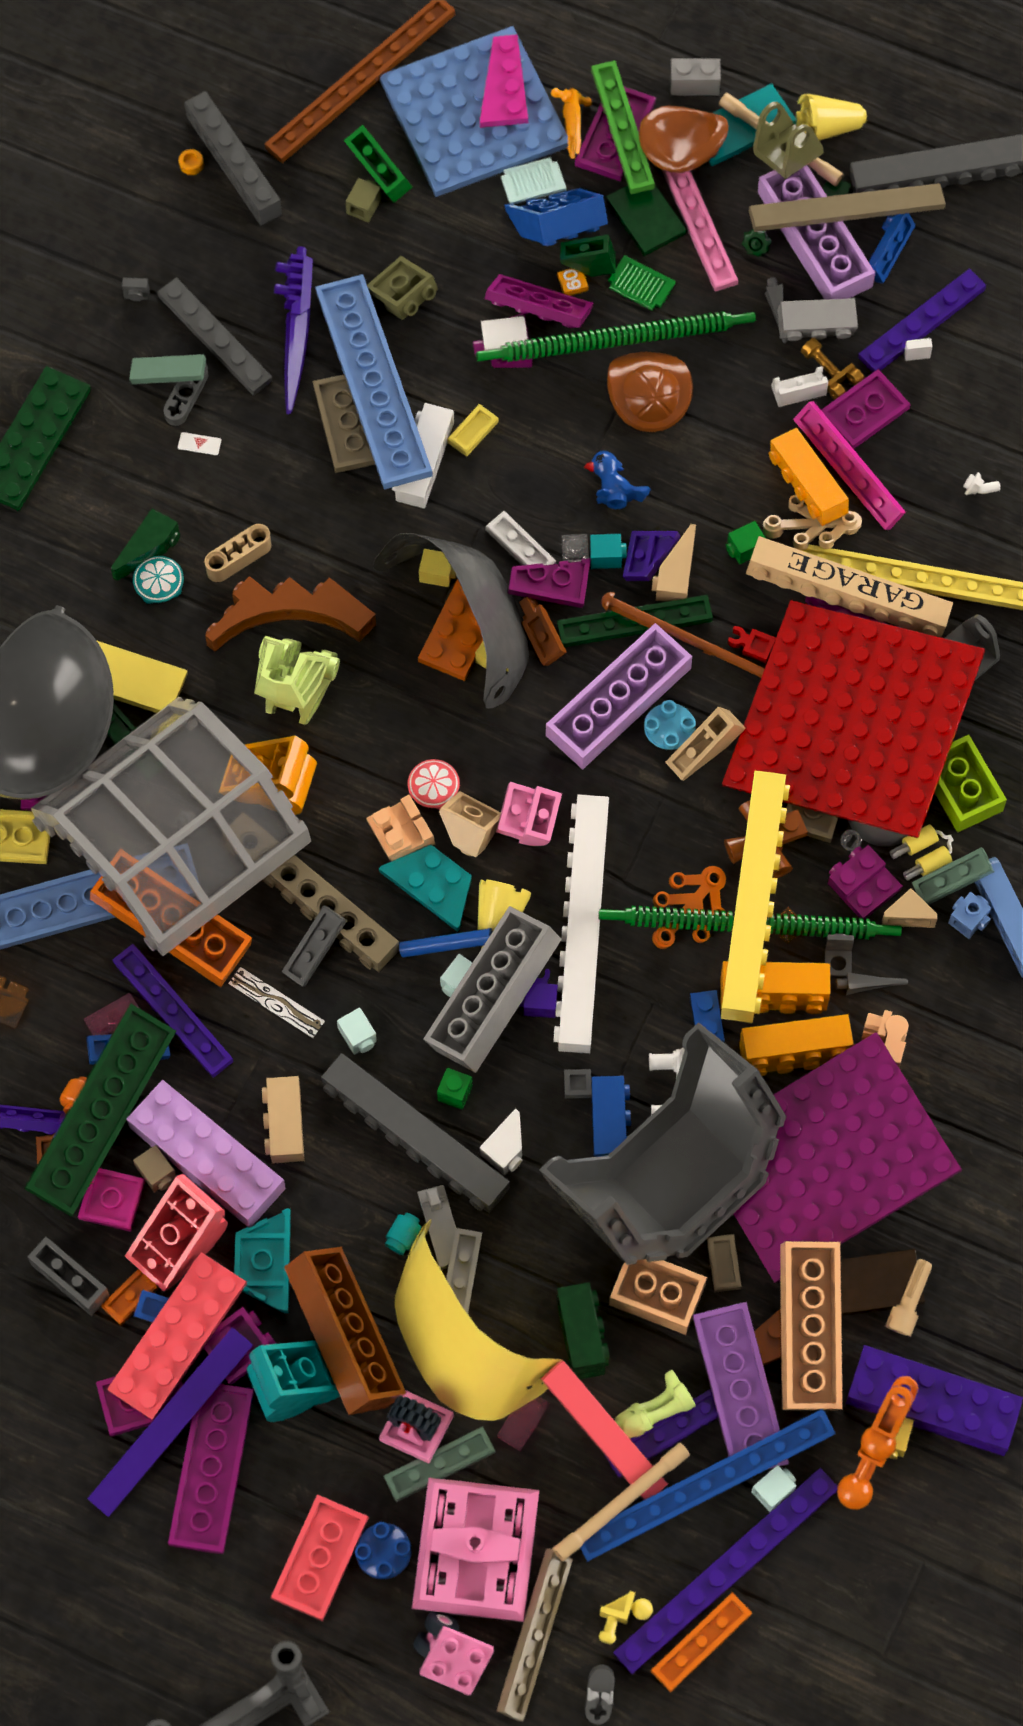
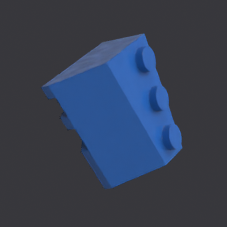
(558, 217)

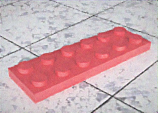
(177, 1336)

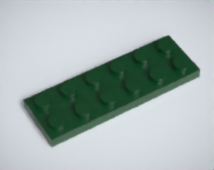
(37, 433)

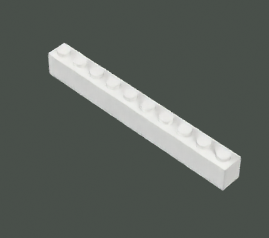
(583, 924)

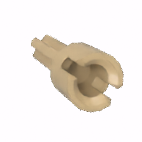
(903, 1316)

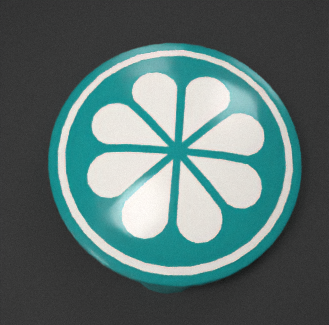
(158, 579)

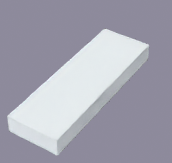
(517, 541)

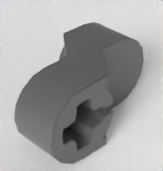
(599, 1708)

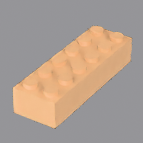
(811, 1326)

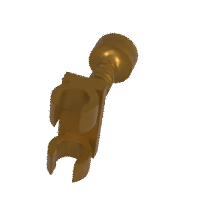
(812, 349)

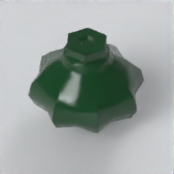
(756, 242)

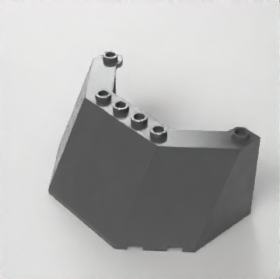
(683, 1164)

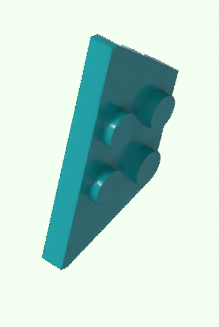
(432, 882)
(261, 1260)

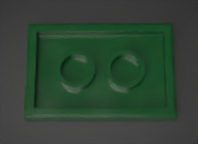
(646, 218)

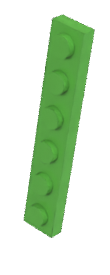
(622, 127)

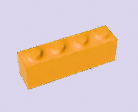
(809, 477)

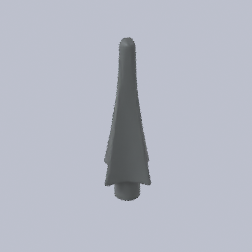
(774, 296)
(857, 983)

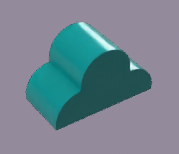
(290, 1378)

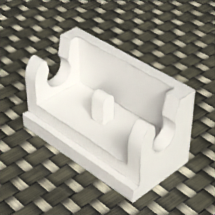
(800, 388)

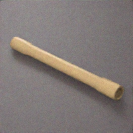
(739, 110)
(576, 1539)

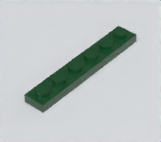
(613, 625)

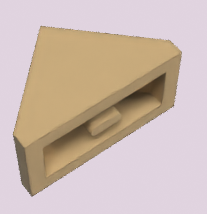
(910, 912)

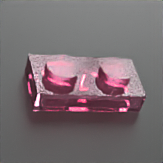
(106, 1019)
(522, 1423)

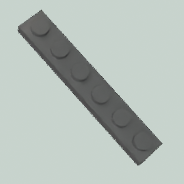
(215, 336)

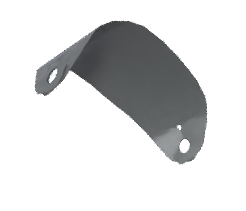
(491, 605)

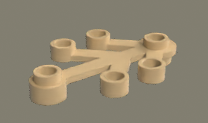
(847, 524)

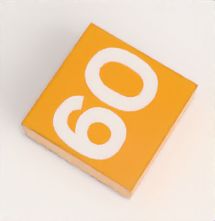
(572, 281)

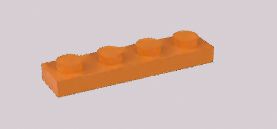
(701, 1642)

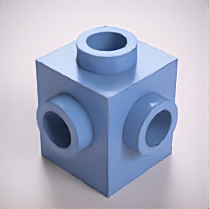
(970, 914)

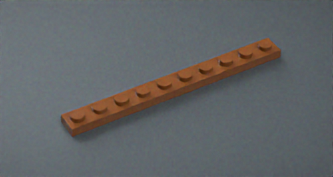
(359, 79)

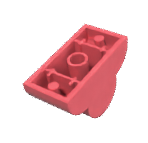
(177, 1233)

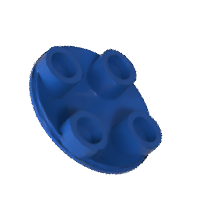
(383, 1550)

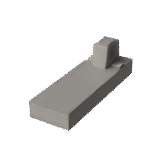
(442, 1227)

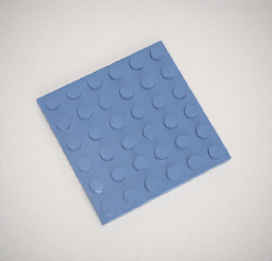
(441, 114)

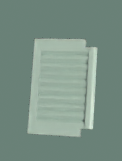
(532, 180)

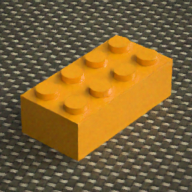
(791, 987)
(795, 1043)

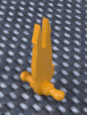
(572, 116)

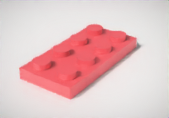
(319, 1557)

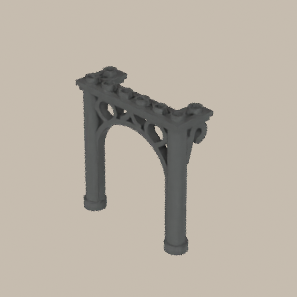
(288, 1687)

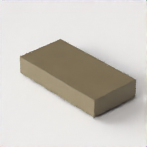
(724, 1263)

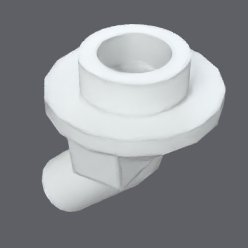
(975, 485)

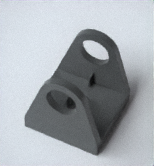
(972, 634)

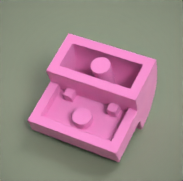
(529, 814)

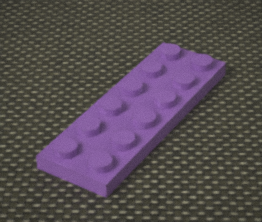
(736, 1376)

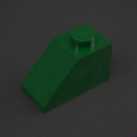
(589, 255)

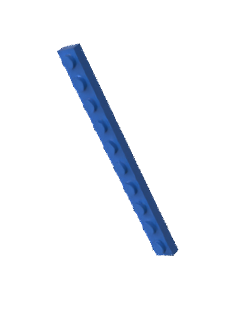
(709, 1483)

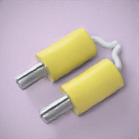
(930, 861)

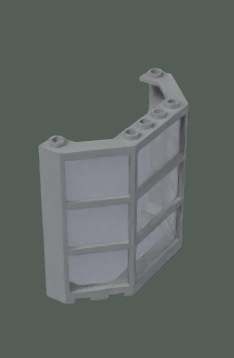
(176, 821)

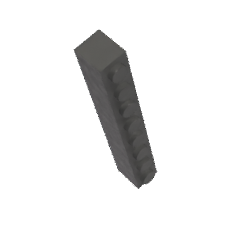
(942, 165)
(415, 1133)

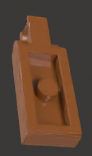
(541, 632)

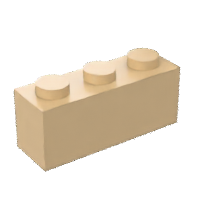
(283, 1119)

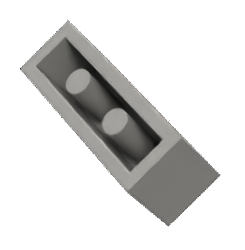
(817, 319)

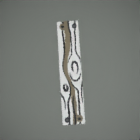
(276, 1002)

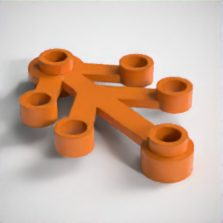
(691, 901)

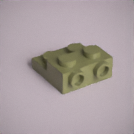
(403, 287)

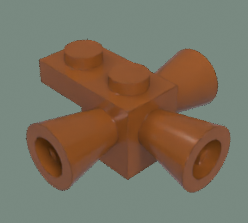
(793, 829)

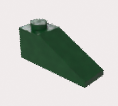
(151, 539)

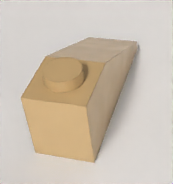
(675, 570)
(705, 743)

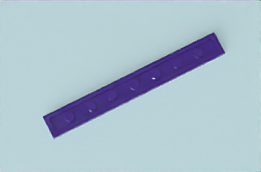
(170, 1422)

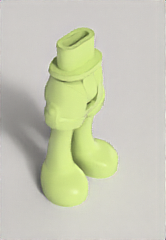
(642, 1416)

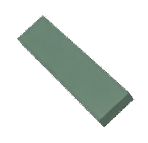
(444, 1463)

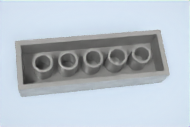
(492, 989)

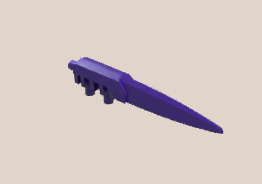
(298, 300)

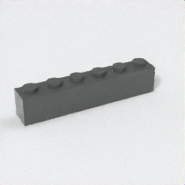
(233, 158)

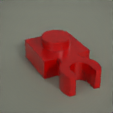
(756, 645)

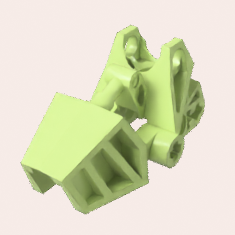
(291, 684)

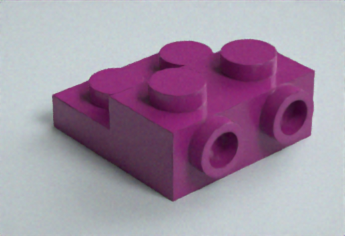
(863, 882)
(247, 1326)

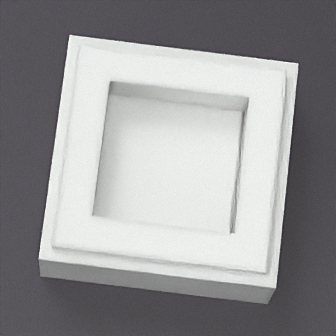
(918, 349)

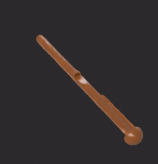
(641, 617)

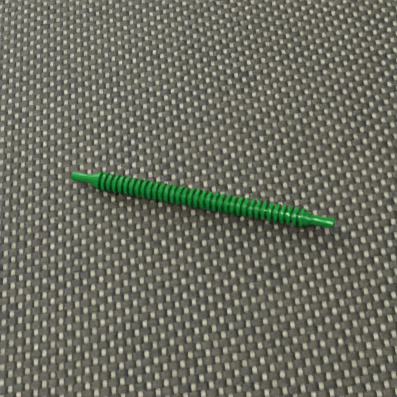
(616, 337)
(860, 927)

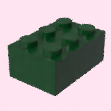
(582, 1330)

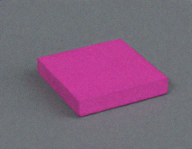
(112, 1199)

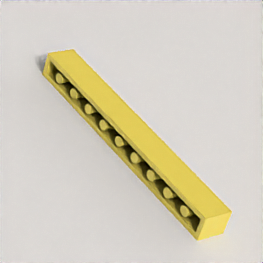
(753, 897)

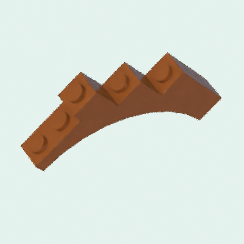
(290, 601)

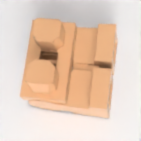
(401, 829)
(891, 1031)

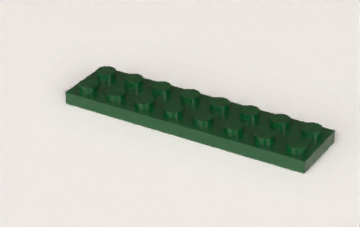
(100, 1110)

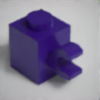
(541, 998)

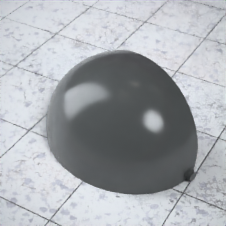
(51, 704)

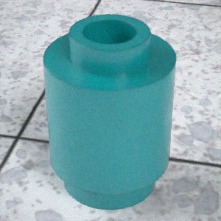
(403, 1233)

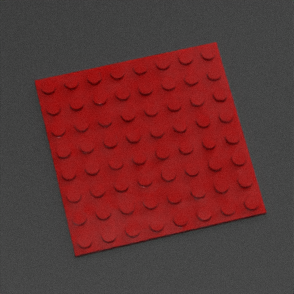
(856, 717)

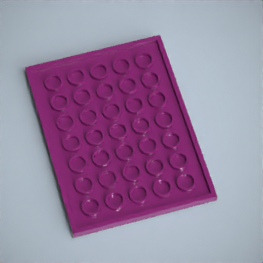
(846, 1154)

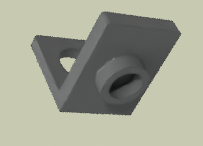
(839, 946)

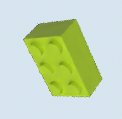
(968, 787)

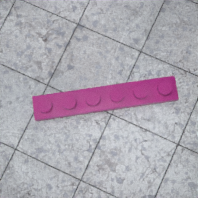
(849, 465)

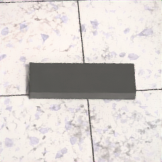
(314, 946)

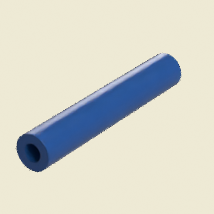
(444, 943)

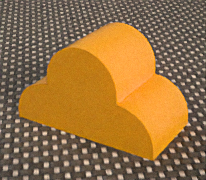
(289, 766)

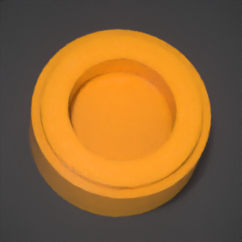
(191, 162)

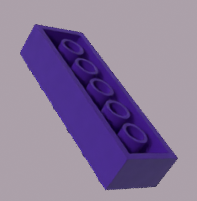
(943, 1401)

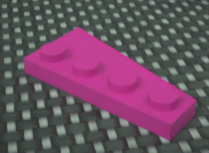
(504, 90)

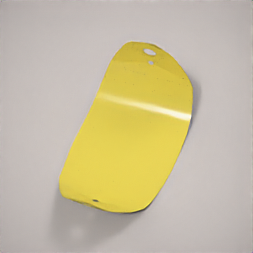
(452, 1353)

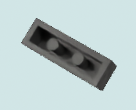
(68, 1276)

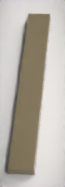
(846, 207)

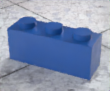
(609, 1113)

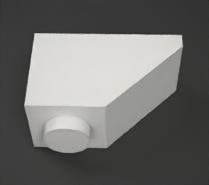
(504, 1146)

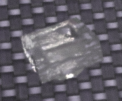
(574, 547)

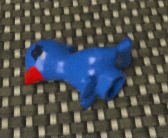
(614, 489)

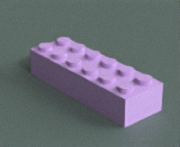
(823, 248)
(618, 696)
(206, 1153)

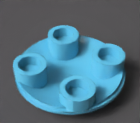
(669, 725)

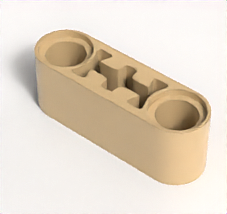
(238, 552)

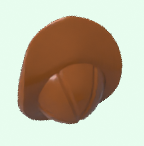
(681, 137)
(649, 390)

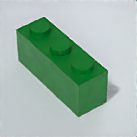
(378, 163)

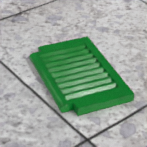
(640, 283)

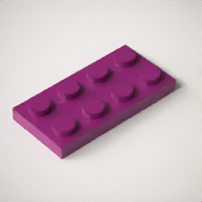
(598, 149)
(539, 301)

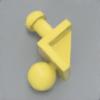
(619, 1612)

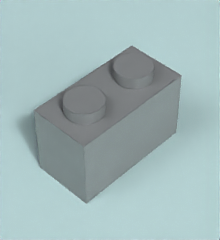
(695, 77)

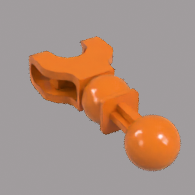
(878, 1444)

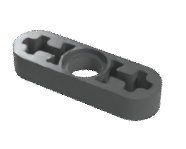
(186, 403)

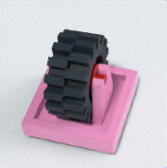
(416, 1426)

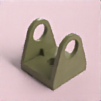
(782, 135)

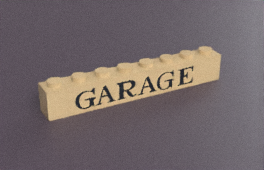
(848, 588)

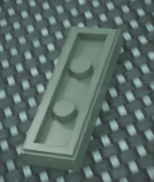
(167, 369)
(953, 876)

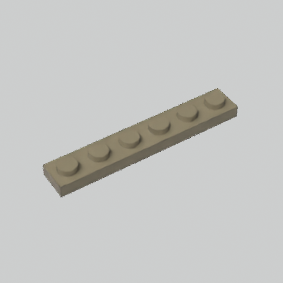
(534, 1636)

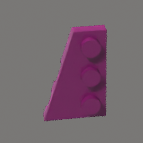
(555, 583)

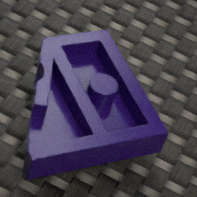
(647, 553)

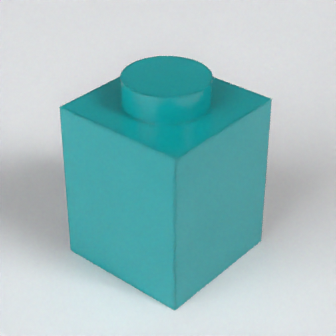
(607, 551)

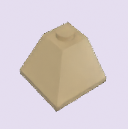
(469, 823)

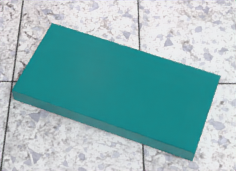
(741, 134)

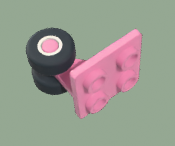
(450, 1655)

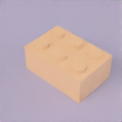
(659, 1293)

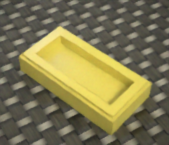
(473, 430)

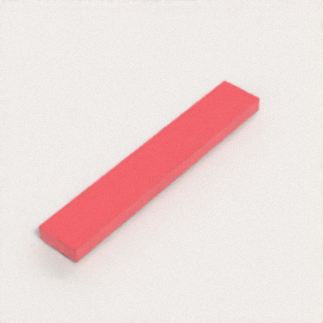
(599, 1426)

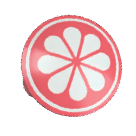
(433, 783)

